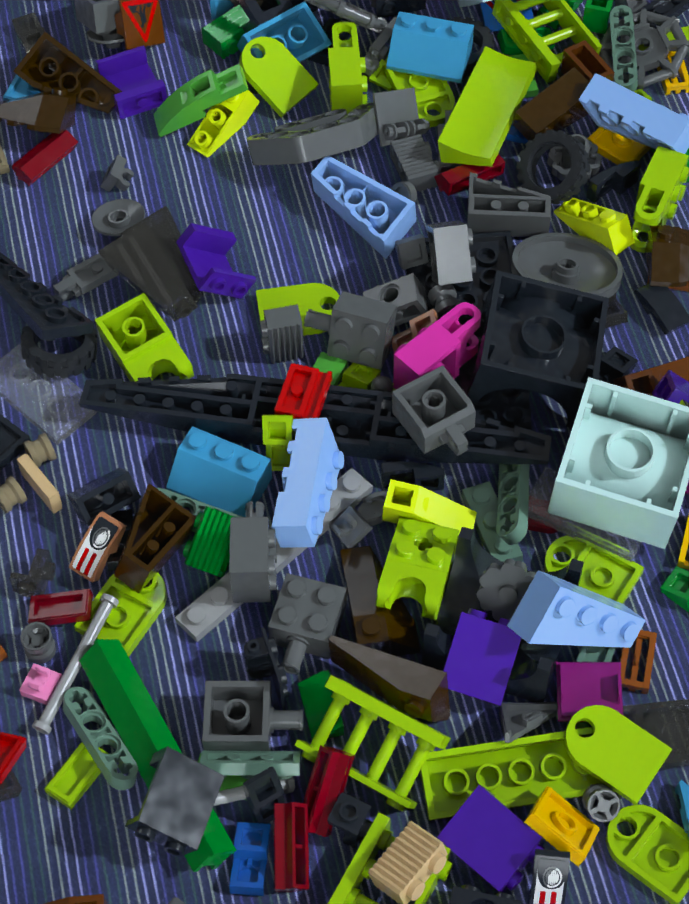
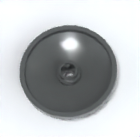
(569, 262)

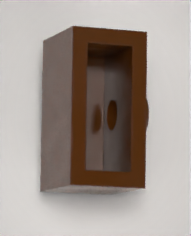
(586, 61)

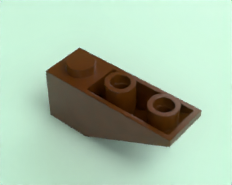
(646, 380)

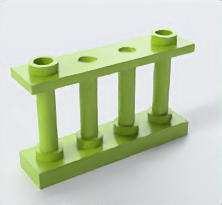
(535, 46)
(398, 724)
(377, 838)

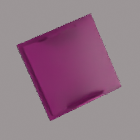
(587, 685)

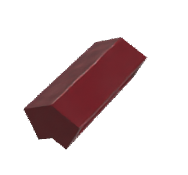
(44, 156)
(458, 177)
(325, 786)
(291, 847)

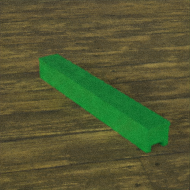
(144, 732)

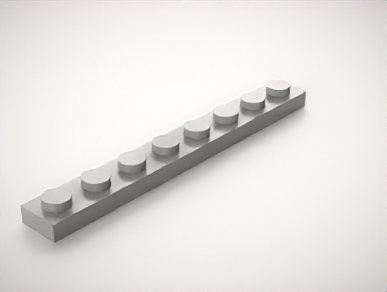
(218, 602)

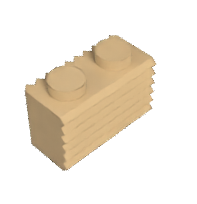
(408, 864)

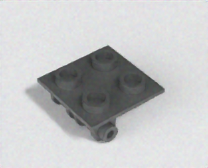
(398, 115)

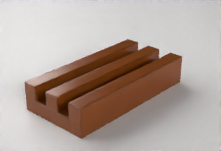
(632, 683)

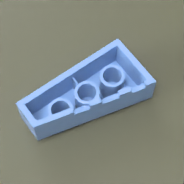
(634, 115)
(364, 204)
(307, 483)
(571, 615)

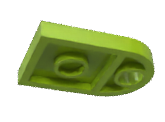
(276, 75)
(429, 93)
(304, 295)
(600, 572)
(133, 613)
(617, 752)
(654, 853)

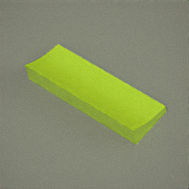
(485, 109)
(510, 771)

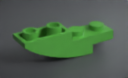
(195, 96)

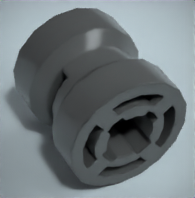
(443, 298)
(38, 635)

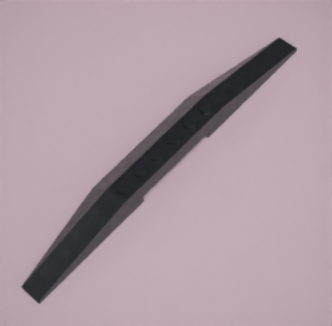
(358, 418)

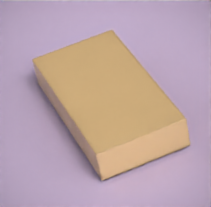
(39, 483)

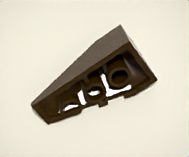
(667, 256)
(374, 626)

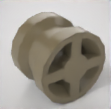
(40, 449)
(11, 494)

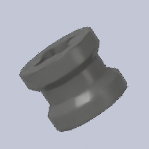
(606, 808)

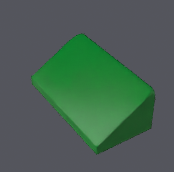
(316, 701)

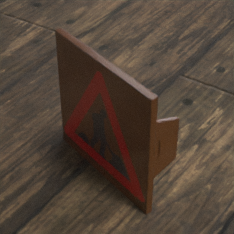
(140, 23)

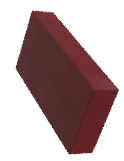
(61, 607)

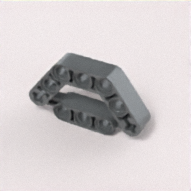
(314, 137)

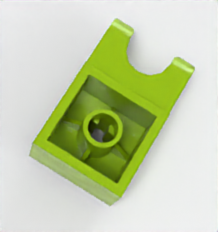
(346, 69)
(659, 192)
(142, 341)
(418, 565)

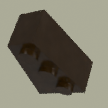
(553, 107)
(153, 538)

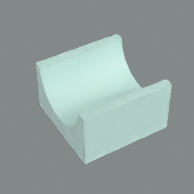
(624, 464)

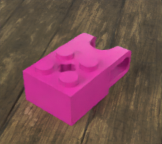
(438, 345)

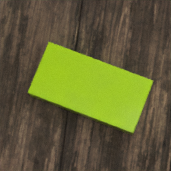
(74, 777)

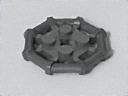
(352, 13)
(658, 48)

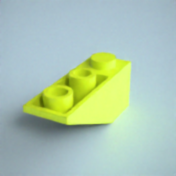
(223, 122)
(597, 223)
(426, 506)

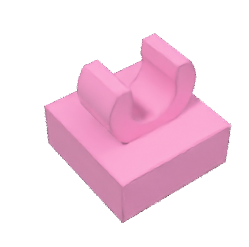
(40, 683)

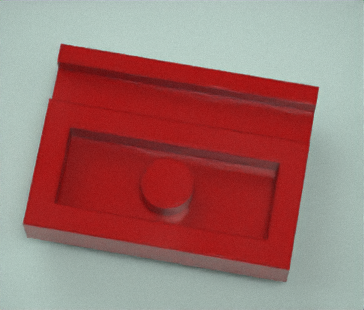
(303, 392)

